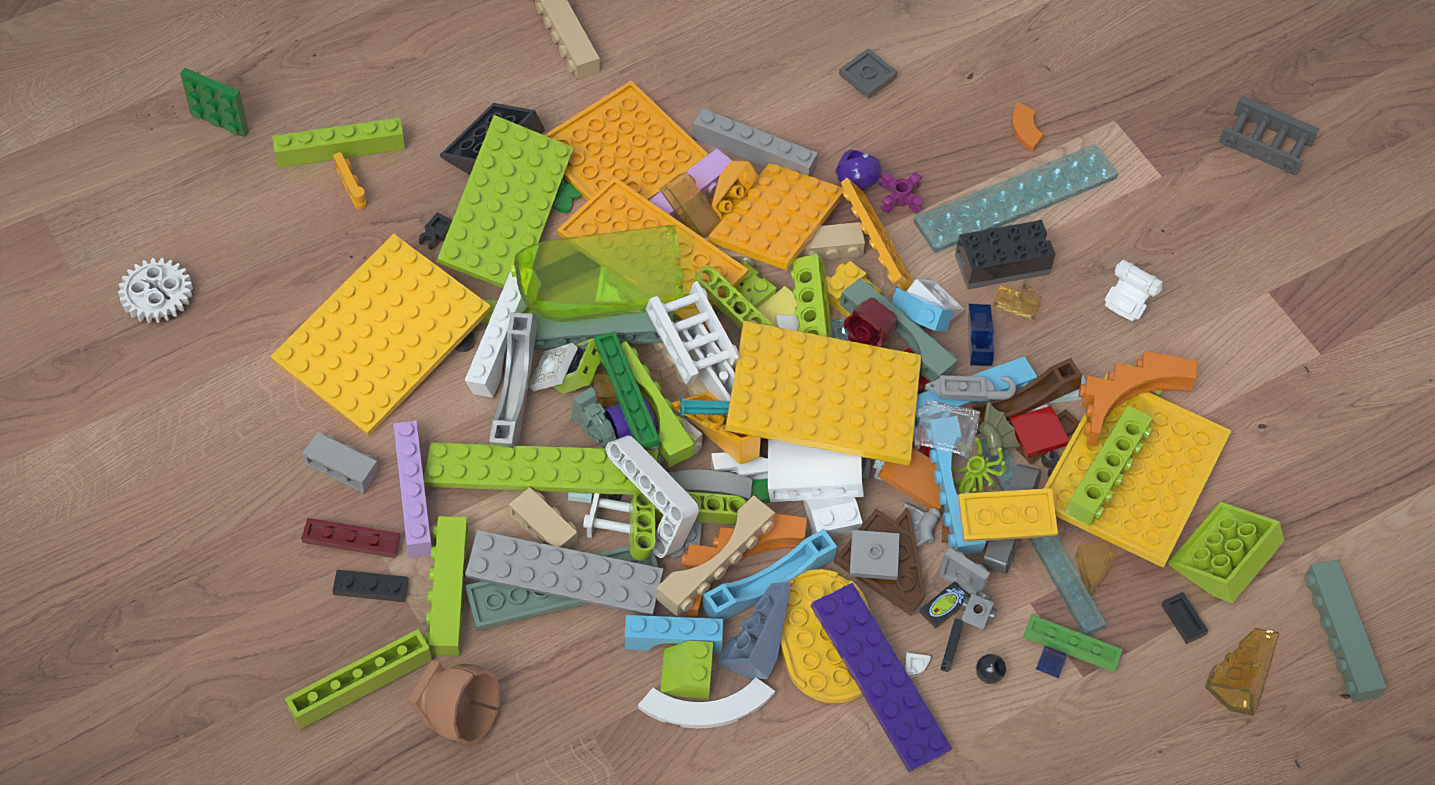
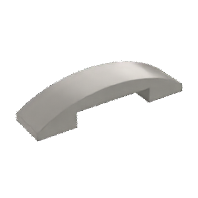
(714, 482)

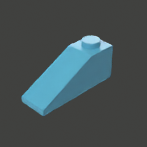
(922, 310)

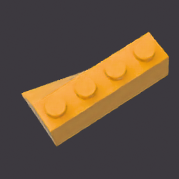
(737, 445)

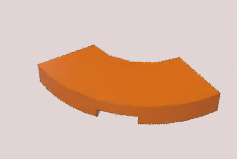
(1024, 126)

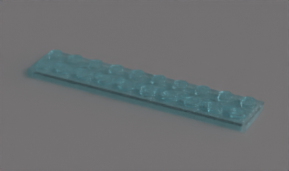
(1016, 197)

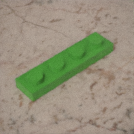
(1073, 643)

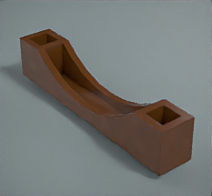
(1050, 385)

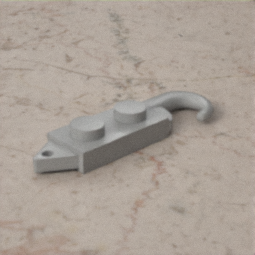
(969, 388)

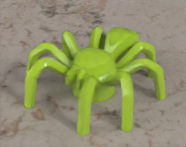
(978, 468)

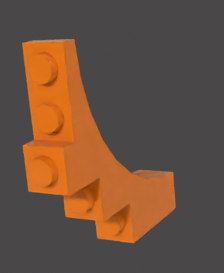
(1149, 374)
(786, 534)

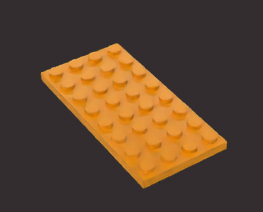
(623, 209)

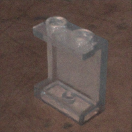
(946, 428)

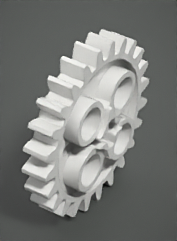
(154, 286)

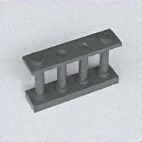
(1275, 121)

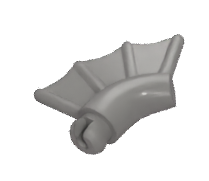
(923, 524)

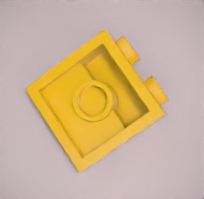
(843, 278)

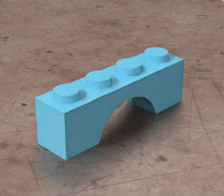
(649, 631)

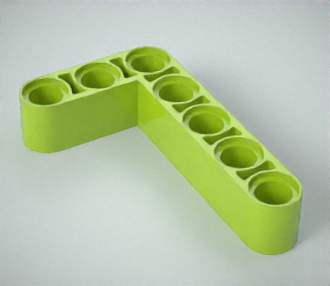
(733, 297)
(649, 512)

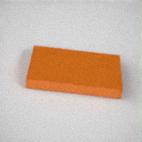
(914, 480)

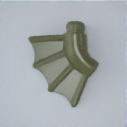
(997, 431)

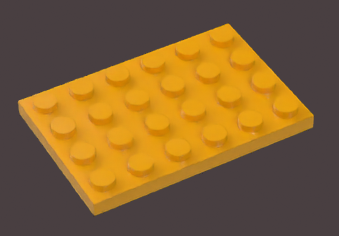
(777, 216)

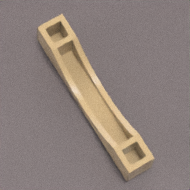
(683, 587)

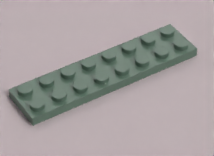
(500, 605)

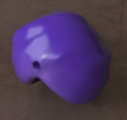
(859, 168)

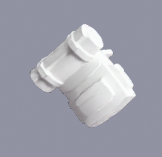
(1131, 291)

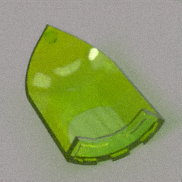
(599, 274)

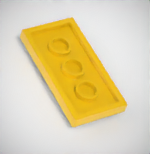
(1007, 515)

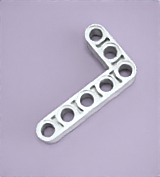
(661, 489)

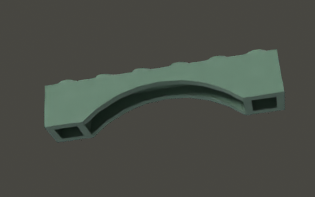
(934, 358)

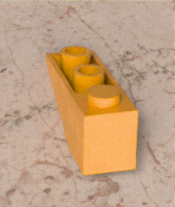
(733, 186)

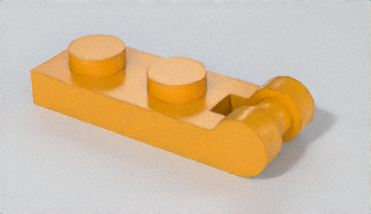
(350, 181)

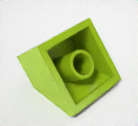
(687, 670)

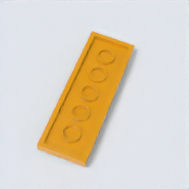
(879, 239)

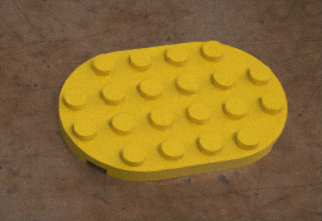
(805, 645)

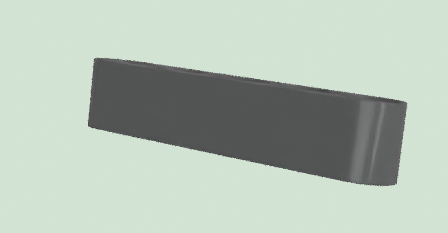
(1001, 552)

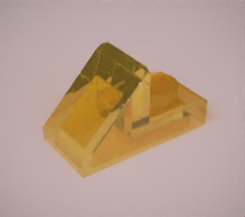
(1021, 302)

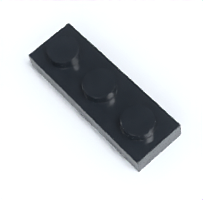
(370, 585)

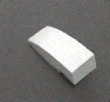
(753, 469)

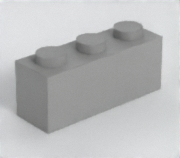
(341, 462)

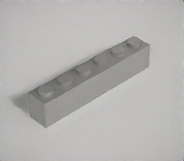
(752, 143)

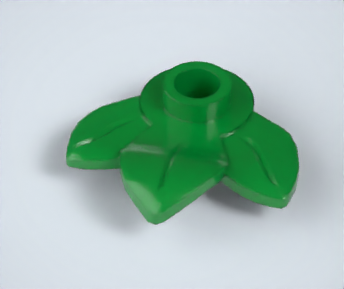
(564, 197)

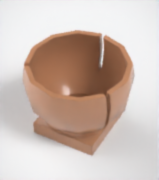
(446, 701)

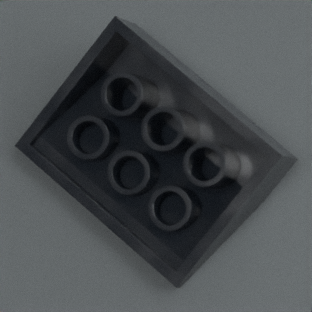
(466, 147)

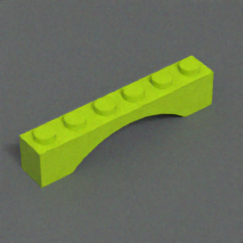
(675, 442)

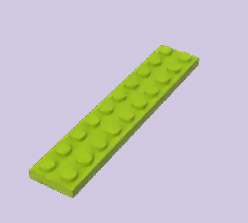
(525, 467)

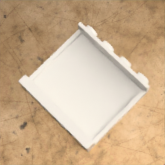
(811, 473)

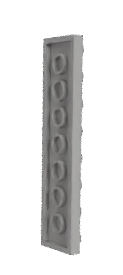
(564, 573)

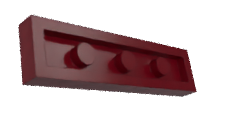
(350, 537)

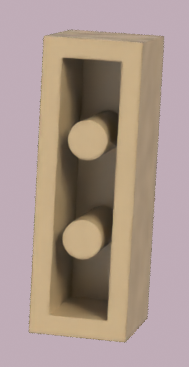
(542, 521)

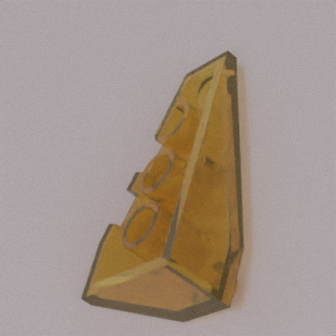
(1243, 674)

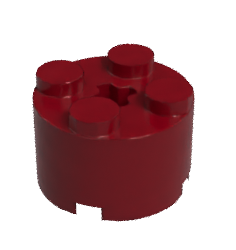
(870, 323)

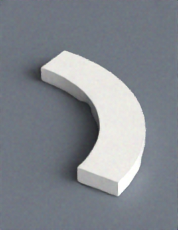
(710, 713)

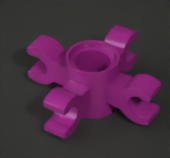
(901, 192)

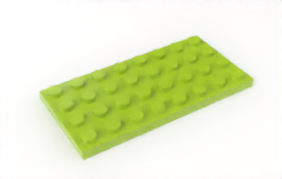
(504, 201)

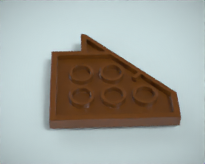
(908, 589)

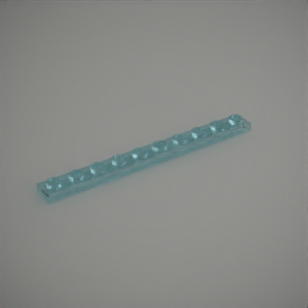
(1056, 561)

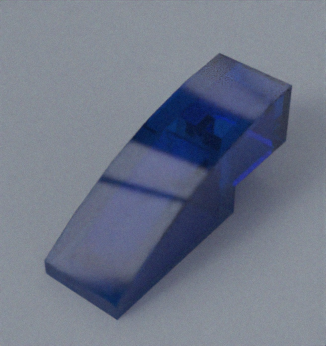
(980, 334)

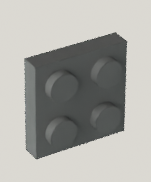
(868, 73)

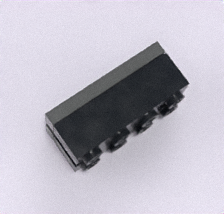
(1004, 254)

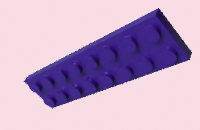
(881, 677)

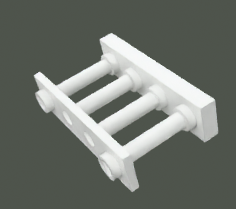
(679, 349)
(592, 521)

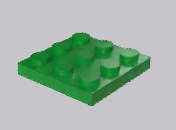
(214, 102)

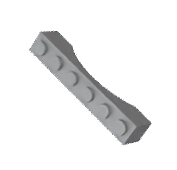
(520, 348)

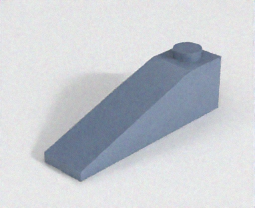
(758, 643)

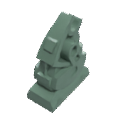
(592, 418)

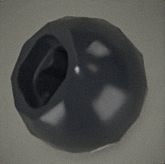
(990, 669)

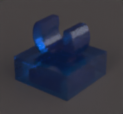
(1051, 661)

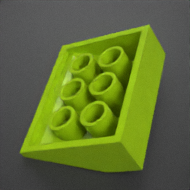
(1228, 550)

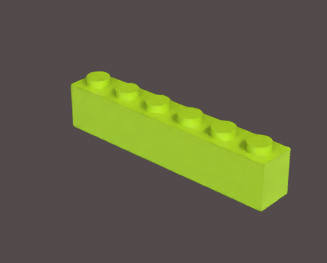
(350, 140)
(448, 586)
(358, 679)

